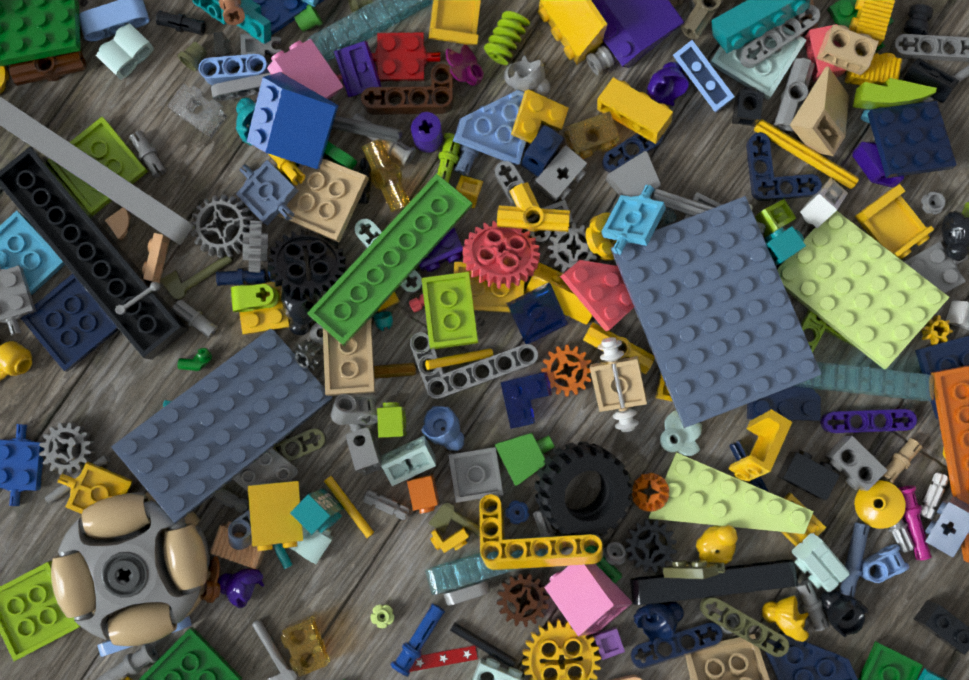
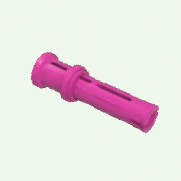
(914, 522)

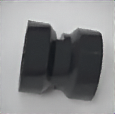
(918, 19)

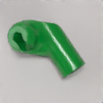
(197, 363)

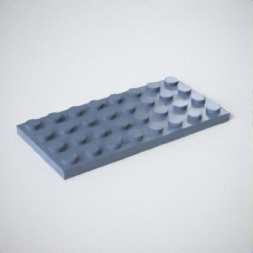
(221, 425)

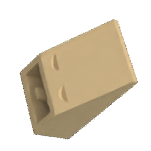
(823, 115)

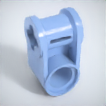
(887, 564)

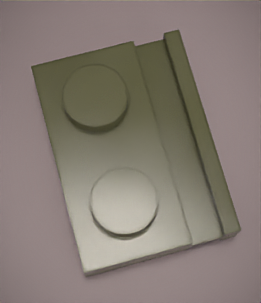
(693, 570)

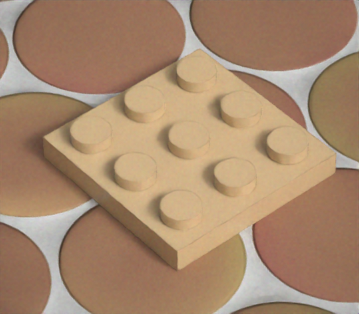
(326, 199)

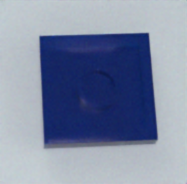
(537, 313)

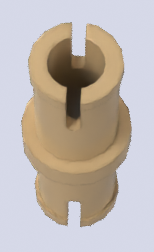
(901, 460)

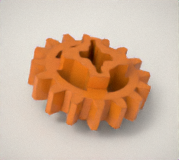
(562, 360)

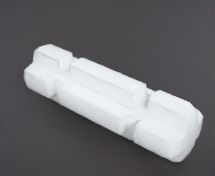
(934, 495)

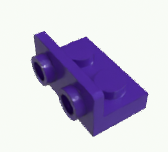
(448, 250)

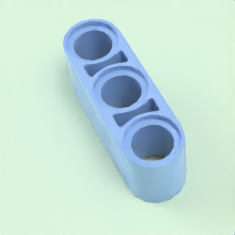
(108, 18)
(227, 63)

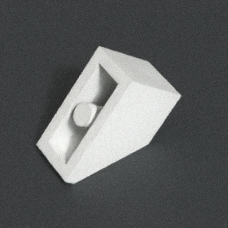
(823, 203)

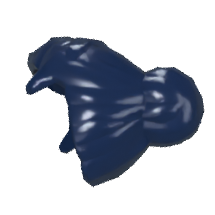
(659, 619)

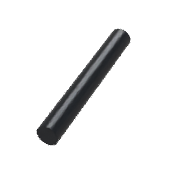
(483, 645)

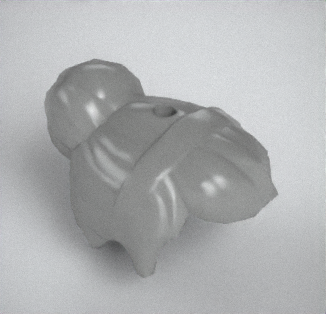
(527, 75)

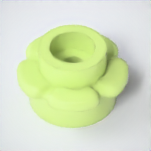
(382, 609)

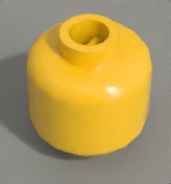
(14, 358)

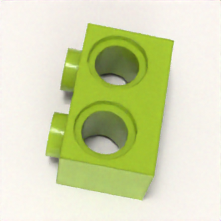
(391, 420)

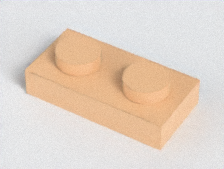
(157, 250)

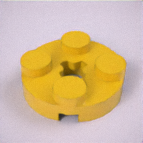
(595, 239)

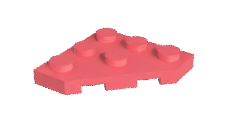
(600, 291)

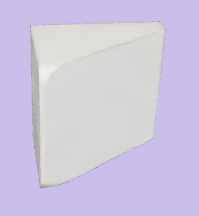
(959, 314)

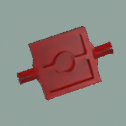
(402, 56)

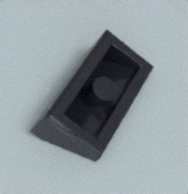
(928, 75)

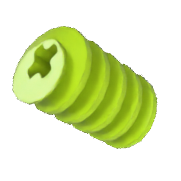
(504, 36)

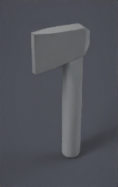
(285, 672)

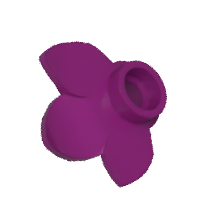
(464, 66)

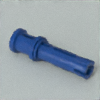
(412, 649)

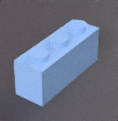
(704, 76)

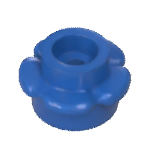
(521, 517)

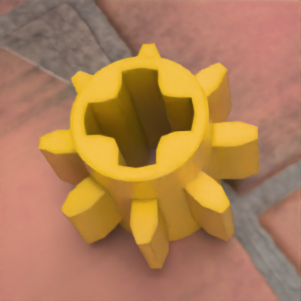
(938, 324)

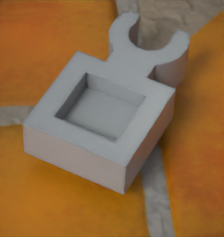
(253, 46)

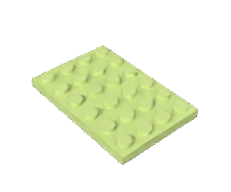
(860, 289)

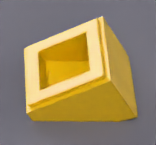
(469, 188)

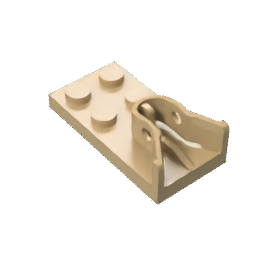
(349, 367)

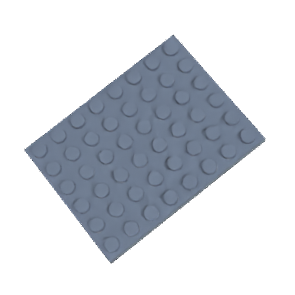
(716, 312)

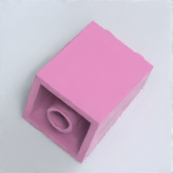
(586, 597)

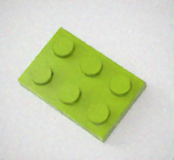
(449, 310)

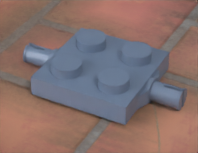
(267, 192)

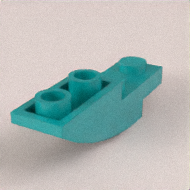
(253, 23)

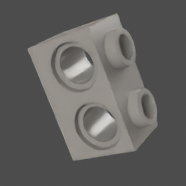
(858, 458)

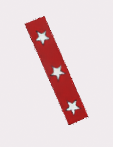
(445, 658)

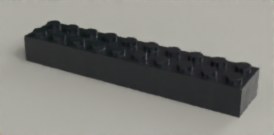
(90, 253)

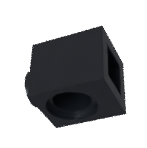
(741, 114)

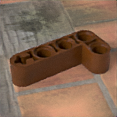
(408, 94)

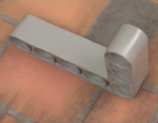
(469, 370)

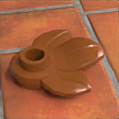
(212, 587)

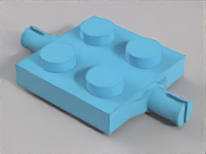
(633, 220)

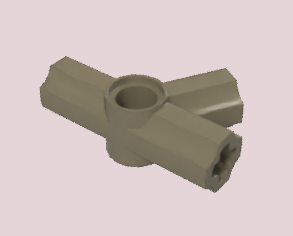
(700, 18)

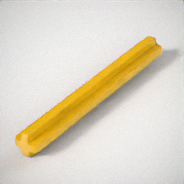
(807, 154)

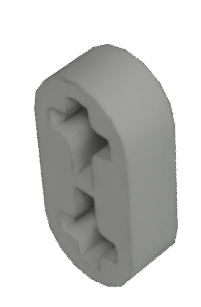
(466, 592)

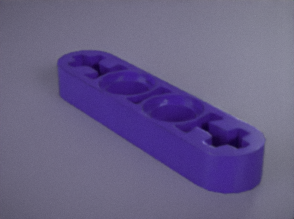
(868, 423)

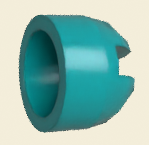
(383, 319)

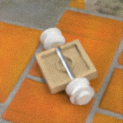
(618, 384)

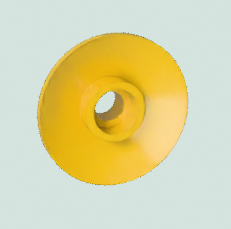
(891, 511)

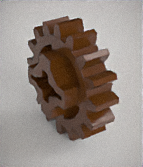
(511, 596)

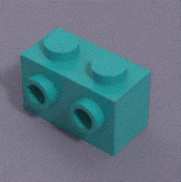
(784, 244)

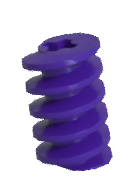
(427, 123)

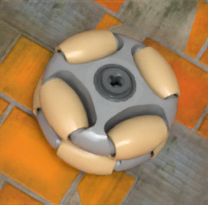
(137, 582)

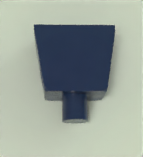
(542, 150)

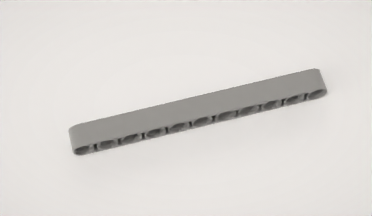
(94, 173)

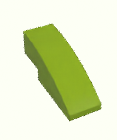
(890, 94)

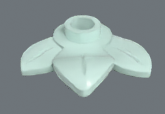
(684, 437)

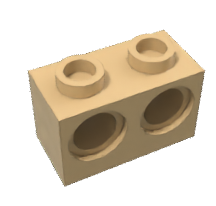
(846, 55)

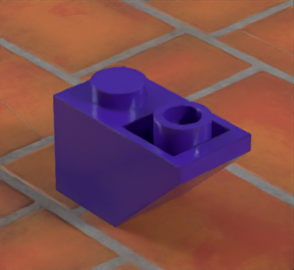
(869, 161)

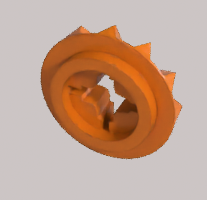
(656, 500)

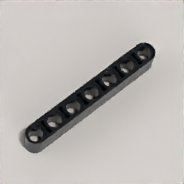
(734, 581)

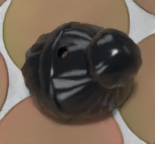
(956, 235)
(297, 312)
(844, 612)

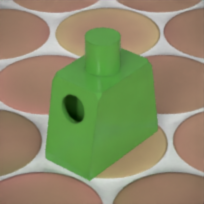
(523, 455)

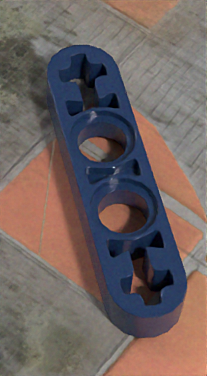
(677, 648)

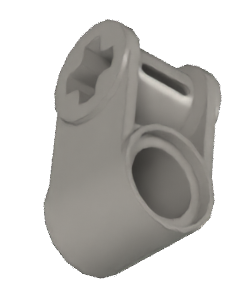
(357, 407)

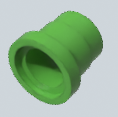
(308, 18)

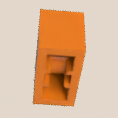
(423, 493)

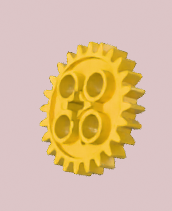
(560, 636)

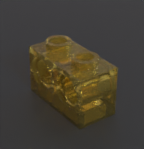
(312, 644)

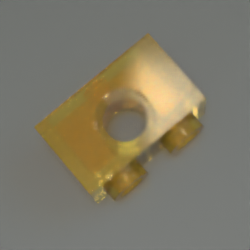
(601, 125)

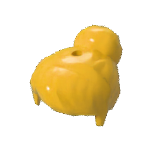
(717, 538)
(786, 617)

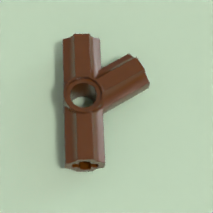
(35, 71)

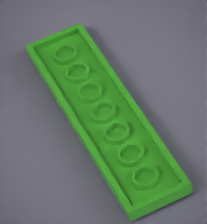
(390, 259)

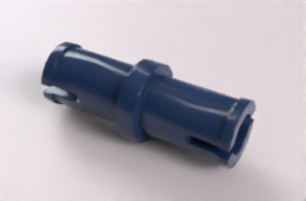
(240, 277)

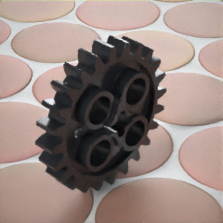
(284, 266)

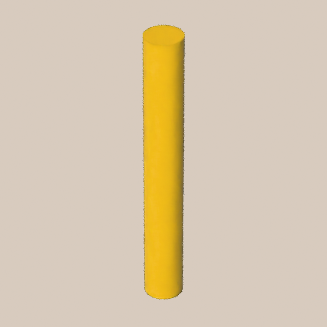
(458, 359)
(348, 506)

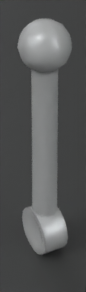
(121, 309)

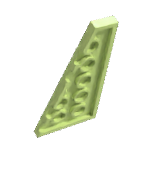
(715, 498)

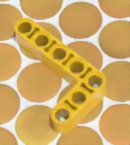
(530, 546)

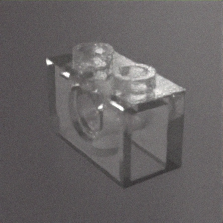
(184, 105)

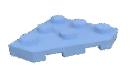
(491, 129)

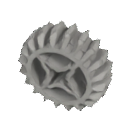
(203, 229)

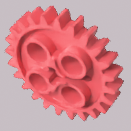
(500, 255)

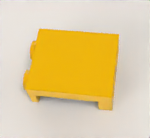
(455, 21)
(893, 223)
(771, 433)
(271, 515)

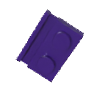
(357, 68)

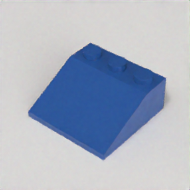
(291, 121)

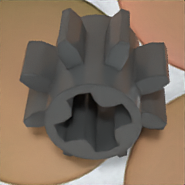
(309, 354)

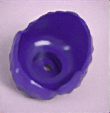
(668, 84)
(240, 585)

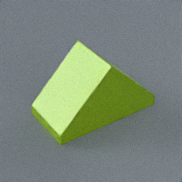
(775, 217)

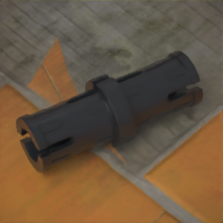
(180, 22)

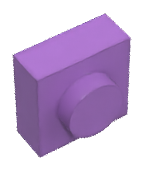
(609, 643)

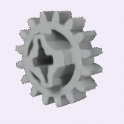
(255, 246)
(561, 249)
(76, 453)

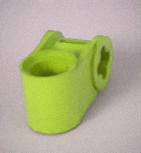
(249, 297)

